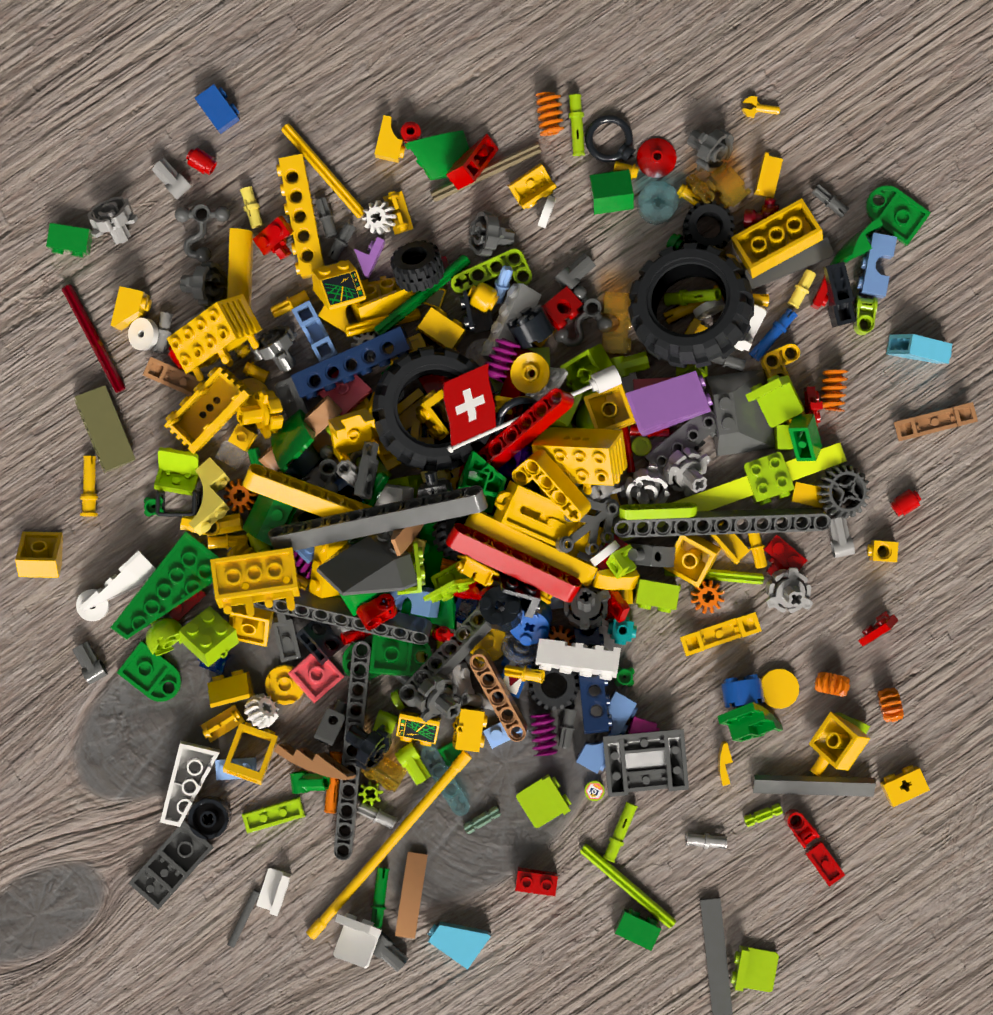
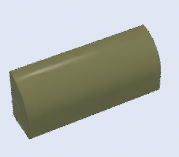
(104, 429)

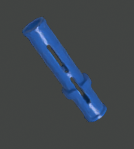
(773, 334)

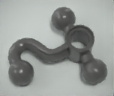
(182, 215)
(603, 322)
(327, 455)

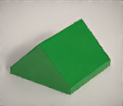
(612, 191)

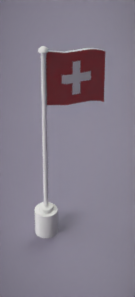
(472, 405)

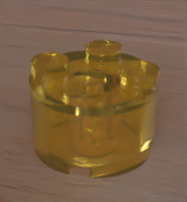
(728, 185)

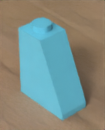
(919, 348)
(458, 941)

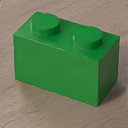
(69, 239)
(805, 437)
(638, 929)

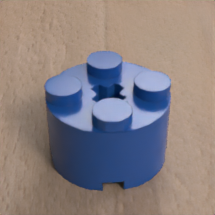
(533, 628)
(742, 692)

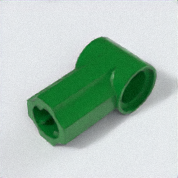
(305, 782)

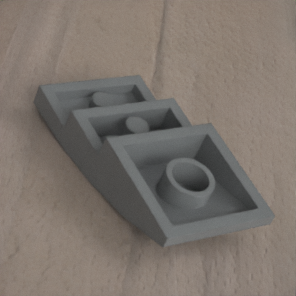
(170, 866)

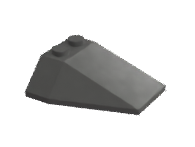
(368, 567)

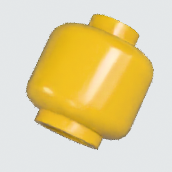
(483, 297)

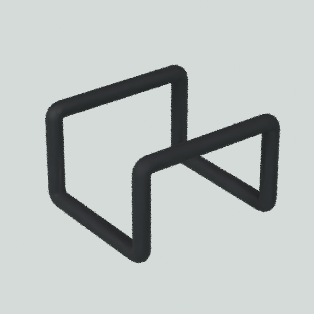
(178, 514)

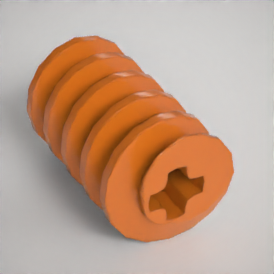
(549, 113)
(833, 389)

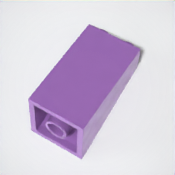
(669, 402)

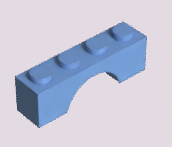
(621, 709)

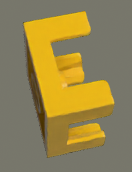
(350, 432)

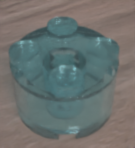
(647, 207)

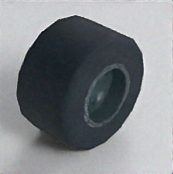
(304, 463)

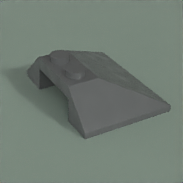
(738, 423)
(645, 762)

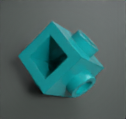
(613, 630)

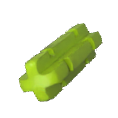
(763, 814)

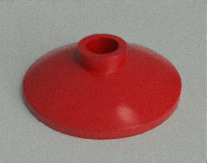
(652, 167)

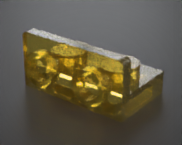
(387, 774)

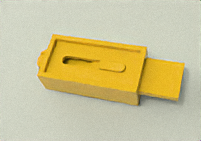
(537, 516)

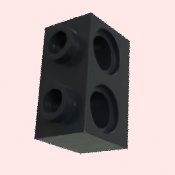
(317, 642)

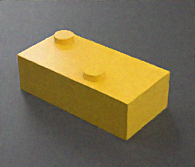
(777, 238)

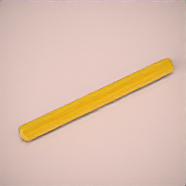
(323, 170)

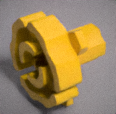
(263, 413)

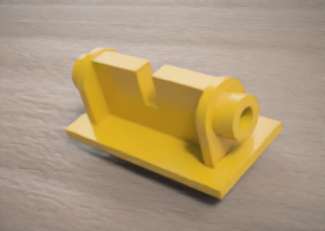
(403, 219)
(483, 572)
(222, 723)

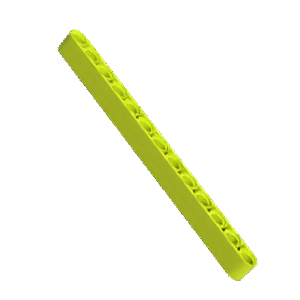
(740, 488)

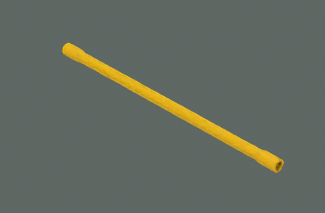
(321, 922)

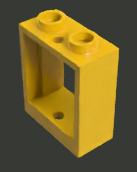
(243, 772)

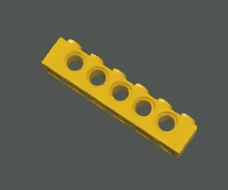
(287, 166)

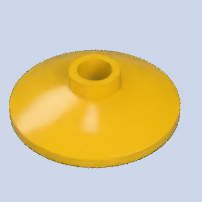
(521, 373)

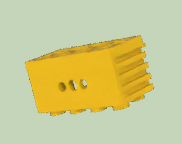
(215, 335)
(187, 420)
(585, 454)
(255, 579)

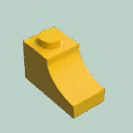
(388, 145)
(335, 317)

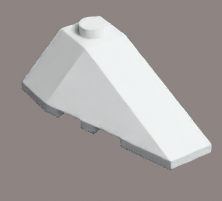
(132, 575)

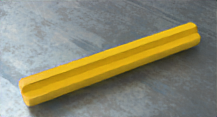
(369, 325)

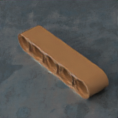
(316, 419)
(502, 704)

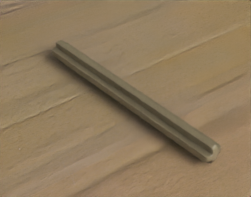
(490, 170)

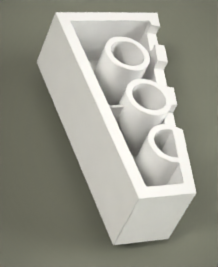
(578, 658)
(188, 775)

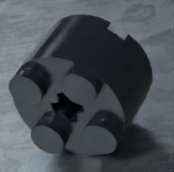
(531, 326)
(494, 617)
(198, 815)

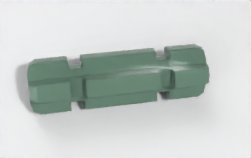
(482, 819)

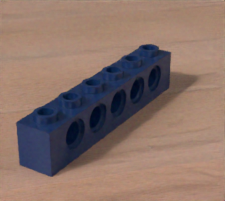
(303, 379)
(593, 723)

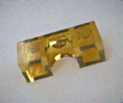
(617, 341)

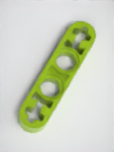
(657, 511)

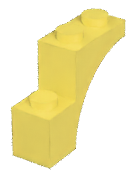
(212, 506)

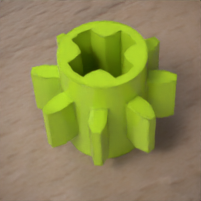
(369, 787)

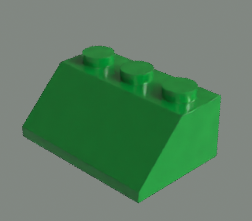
(267, 515)

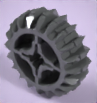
(833, 503)

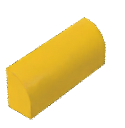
(240, 263)

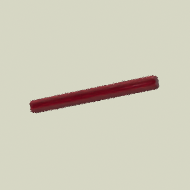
(93, 338)

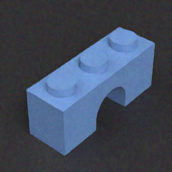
(872, 282)
(315, 331)
(419, 606)

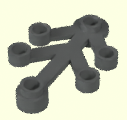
(592, 525)

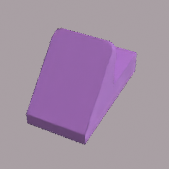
(369, 261)

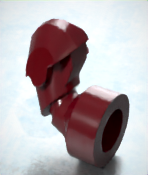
(752, 217)

